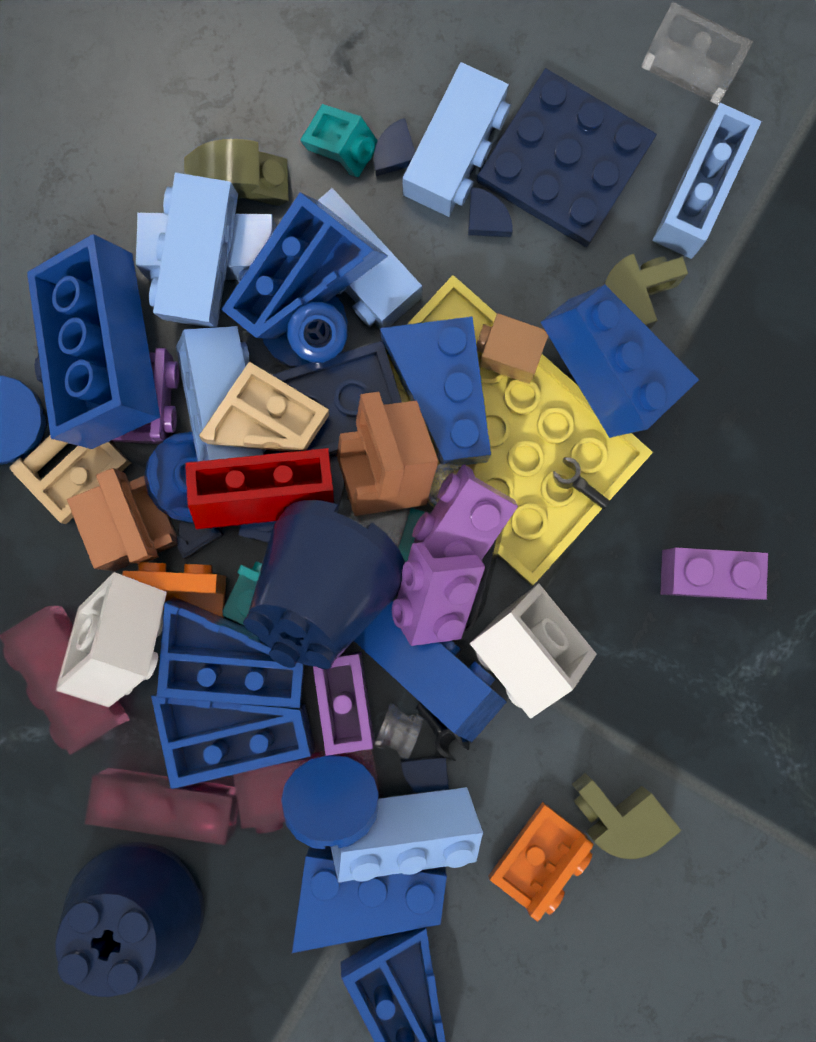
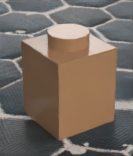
(511, 347)

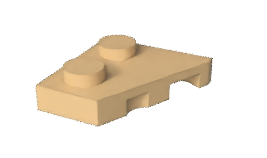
(264, 415)

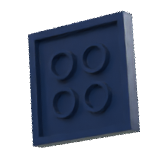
(566, 157)

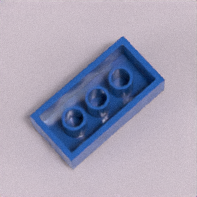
(92, 344)

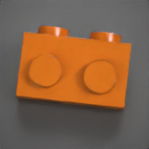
(193, 586)
(542, 862)

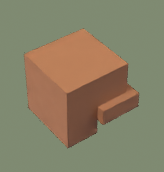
(389, 457)
(121, 522)

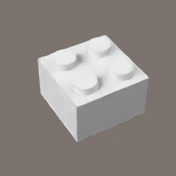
(113, 641)
(534, 651)

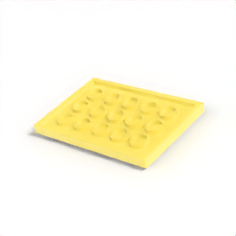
(528, 438)

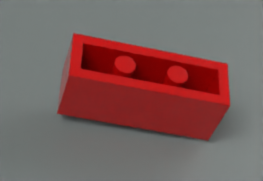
(255, 486)

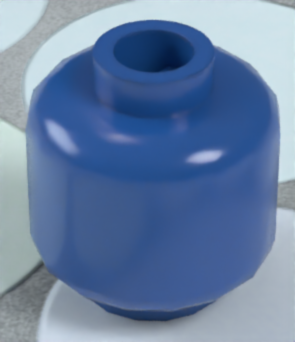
(327, 345)

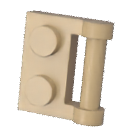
(70, 477)

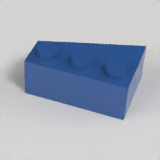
(302, 262)
(617, 361)
(442, 373)
(220, 662)
(434, 676)
(227, 739)
(358, 910)
(396, 988)

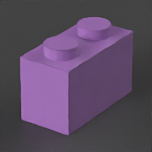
(714, 573)
(344, 705)

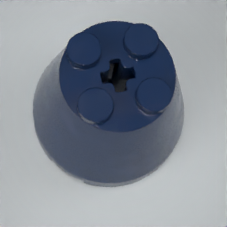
(321, 584)
(128, 920)

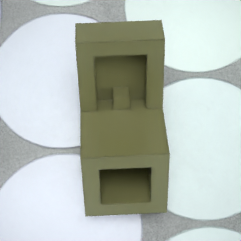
(251, 172)
(636, 285)
(631, 828)

